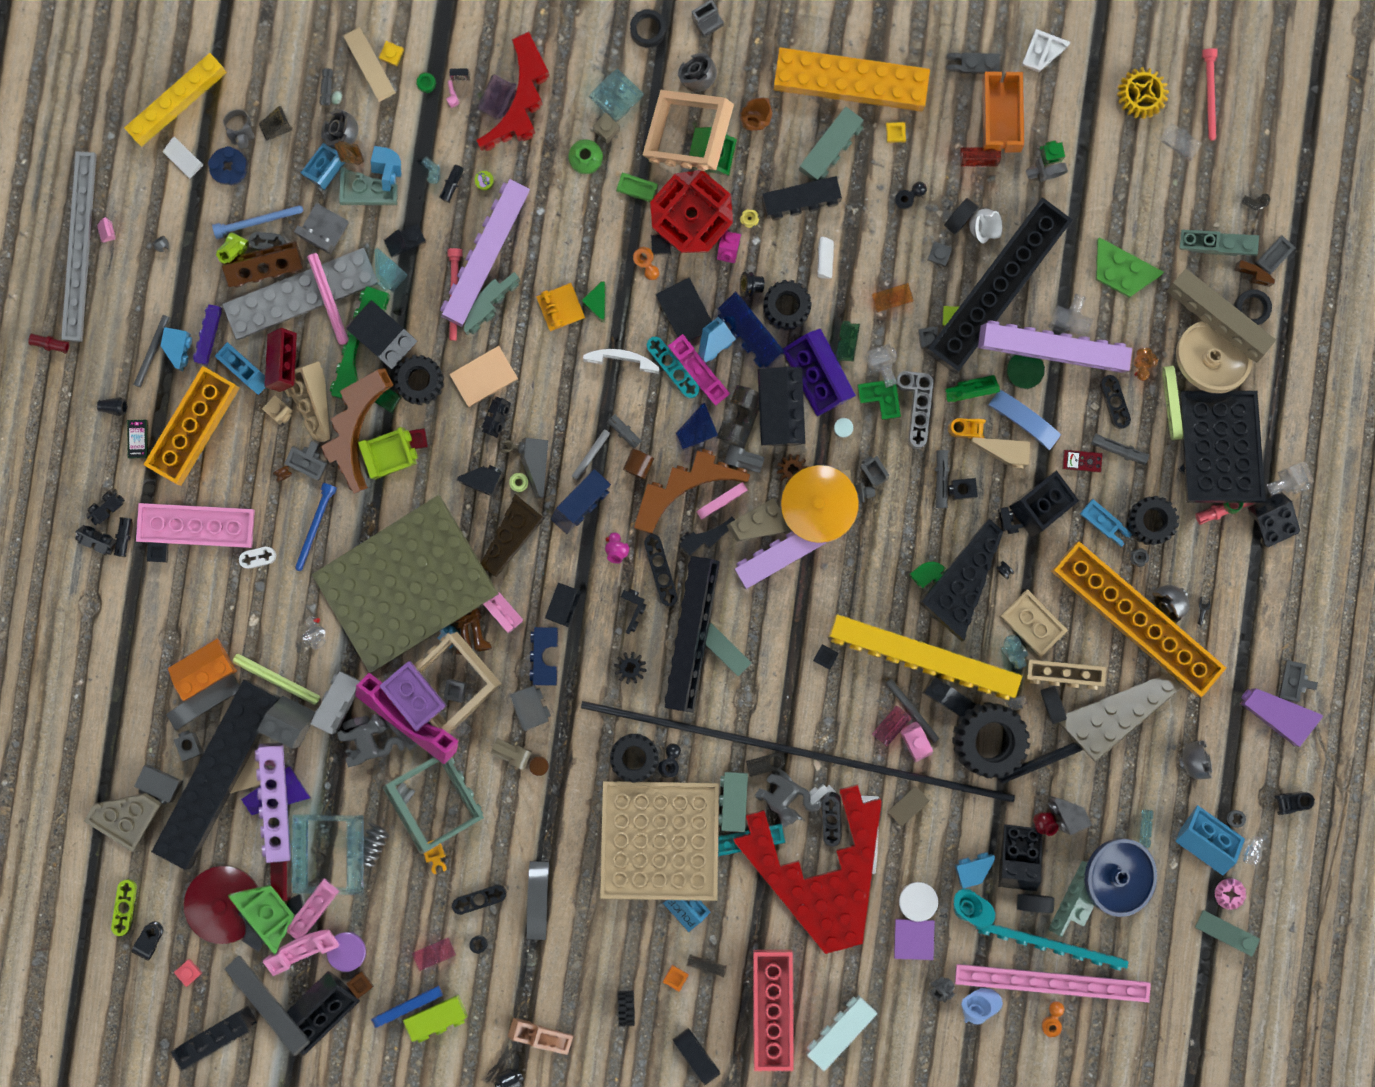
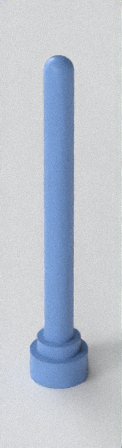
(221, 230)

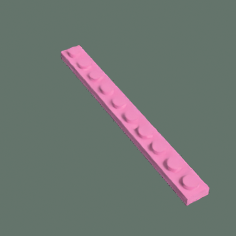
(1052, 983)

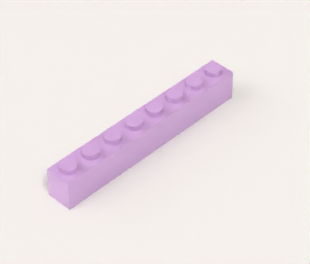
(487, 248)
(1055, 347)

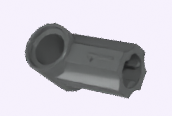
(740, 458)

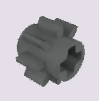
(943, 989)

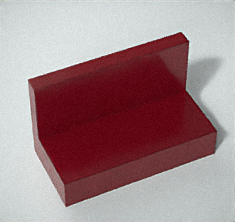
(281, 878)

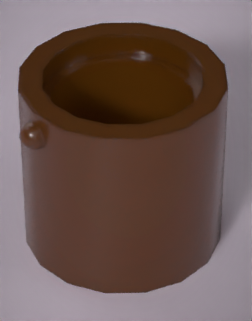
(638, 463)

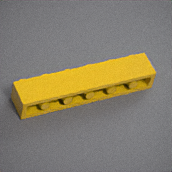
(175, 99)

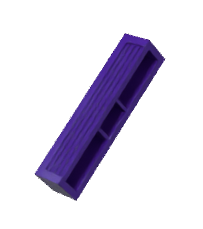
(207, 334)

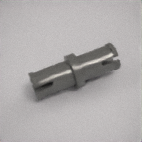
(624, 431)

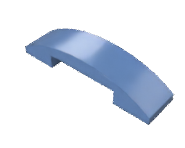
(1025, 418)

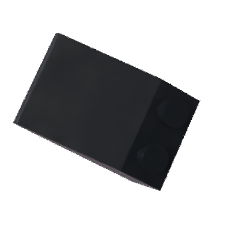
(381, 334)
(1044, 504)

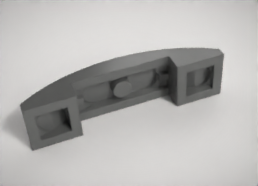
(203, 702)
(537, 900)

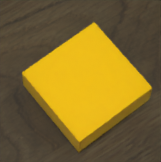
(895, 132)

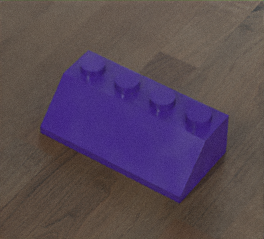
(821, 372)

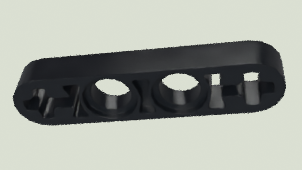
(657, 571)

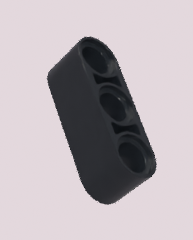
(696, 1056)

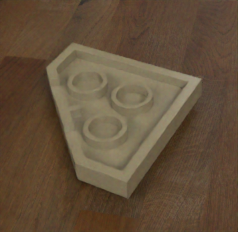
(124, 818)

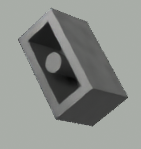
(158, 784)

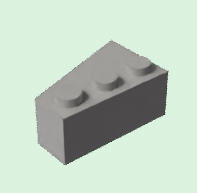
(335, 703)

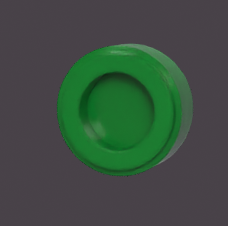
(425, 82)

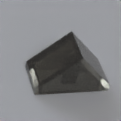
(275, 124)

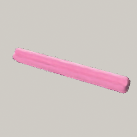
(328, 298)

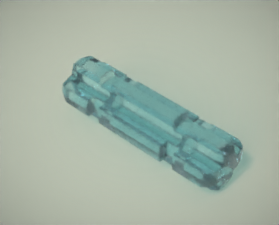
(1146, 828)

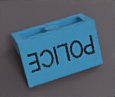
(688, 912)

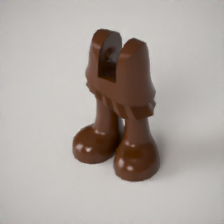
(474, 619)

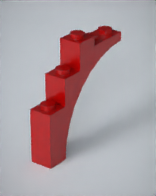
(516, 121)

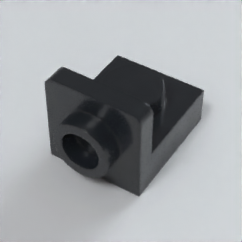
(1006, 518)

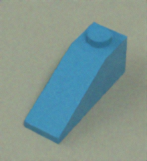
(242, 368)

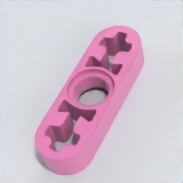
(722, 500)

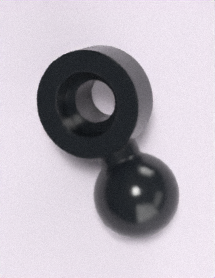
(918, 189)
(672, 751)

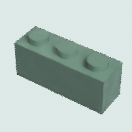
(733, 801)

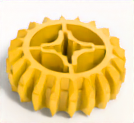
(1149, 97)

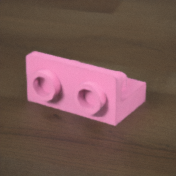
(503, 612)

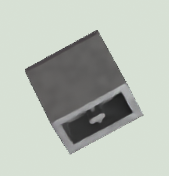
(1070, 816)

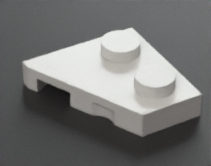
(1043, 50)

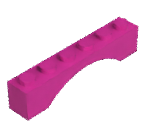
(430, 738)

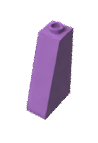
(1284, 717)

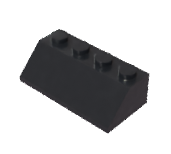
(781, 406)
(322, 1008)

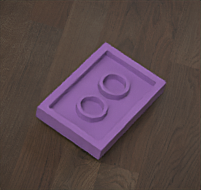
(413, 695)

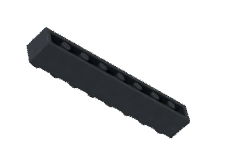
(692, 634)

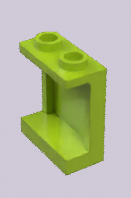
(388, 453)

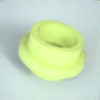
(516, 476)

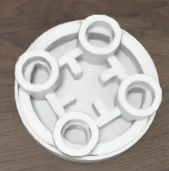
(918, 901)

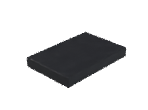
(684, 309)

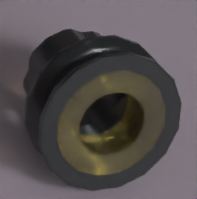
(751, 284)

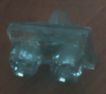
(1014, 651)

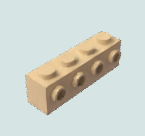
(1065, 673)

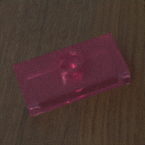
(891, 726)

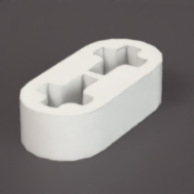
(256, 553)

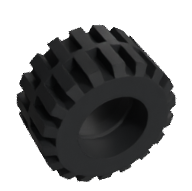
(791, 289)
(407, 368)
(1168, 515)
(622, 770)

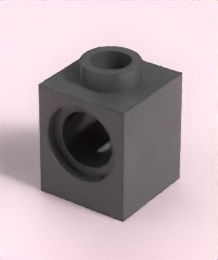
(196, 749)

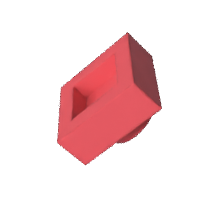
(188, 972)

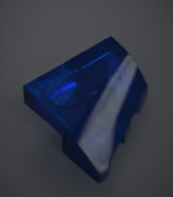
(696, 429)

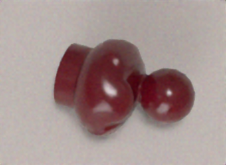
(1045, 823)

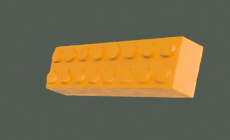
(851, 79)

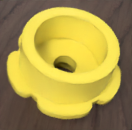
(749, 213)

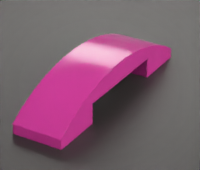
(698, 370)

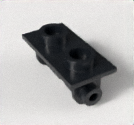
(500, 409)
(98, 511)
(88, 535)

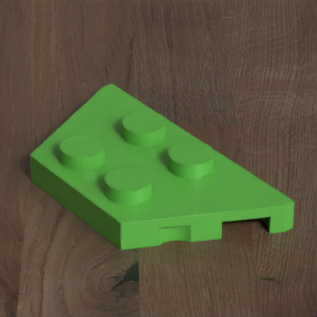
(1122, 270)
(265, 913)

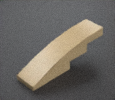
(369, 64)

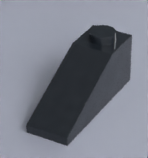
(948, 697)

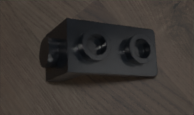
(632, 596)

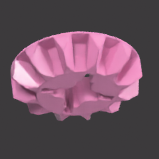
(1226, 886)

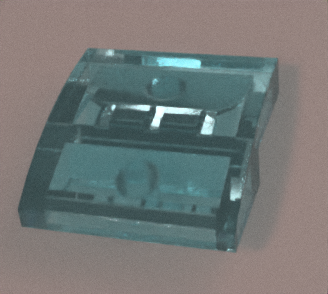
(616, 95)

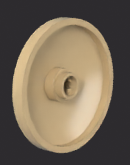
(1211, 360)

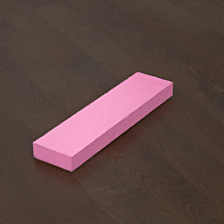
(312, 909)

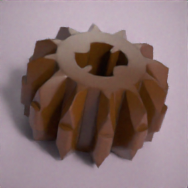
(795, 463)

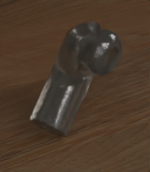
(1258, 203)

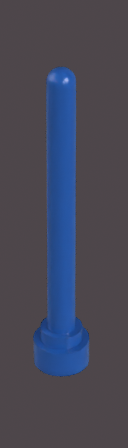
(327, 492)

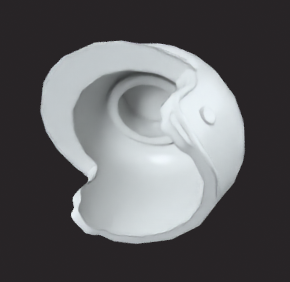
(986, 225)

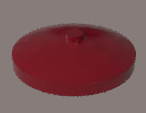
(211, 910)

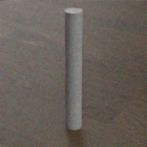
(590, 455)

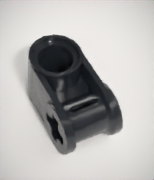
(1290, 802)
(147, 943)

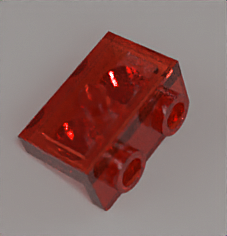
(978, 158)

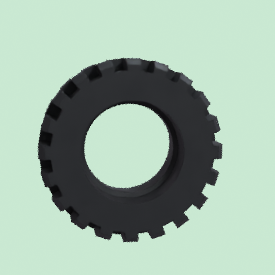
(1015, 745)

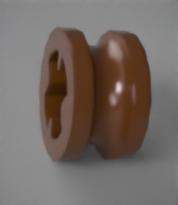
(282, 473)

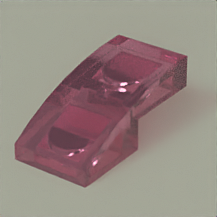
(433, 954)

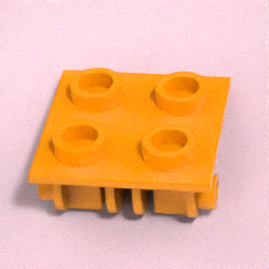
(560, 307)

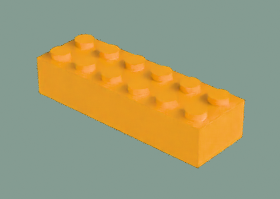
(191, 426)

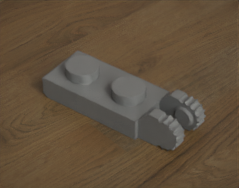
(974, 63)

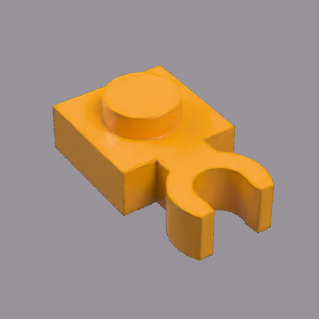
(435, 855)

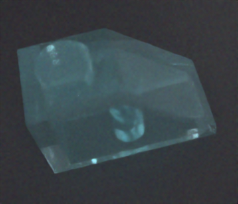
(387, 272)

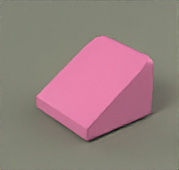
(106, 230)

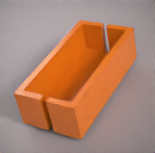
(1003, 111)

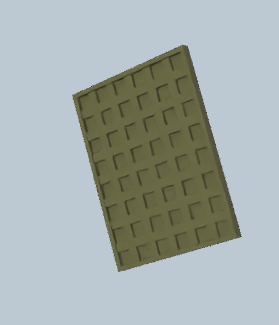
(405, 584)

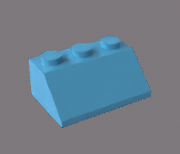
(1210, 840)

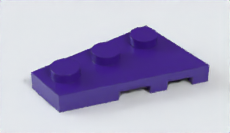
(295, 793)

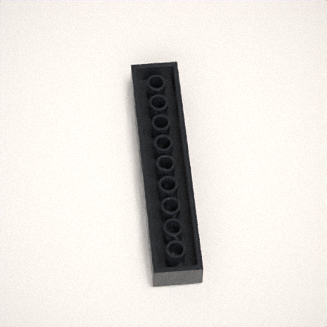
(999, 284)
(214, 776)

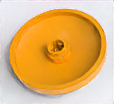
(820, 504)

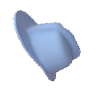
(981, 1005)

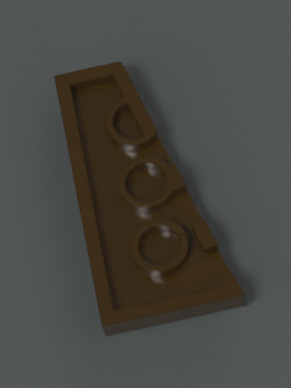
(513, 532)

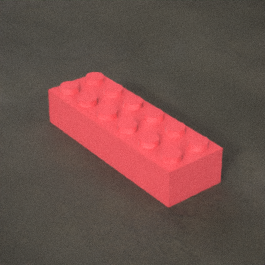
(773, 1010)

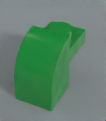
(926, 573)

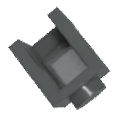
(874, 471)

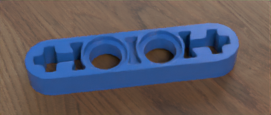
(406, 1007)

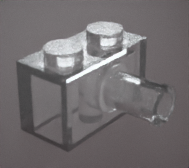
(1071, 320)
(882, 360)
(1294, 478)

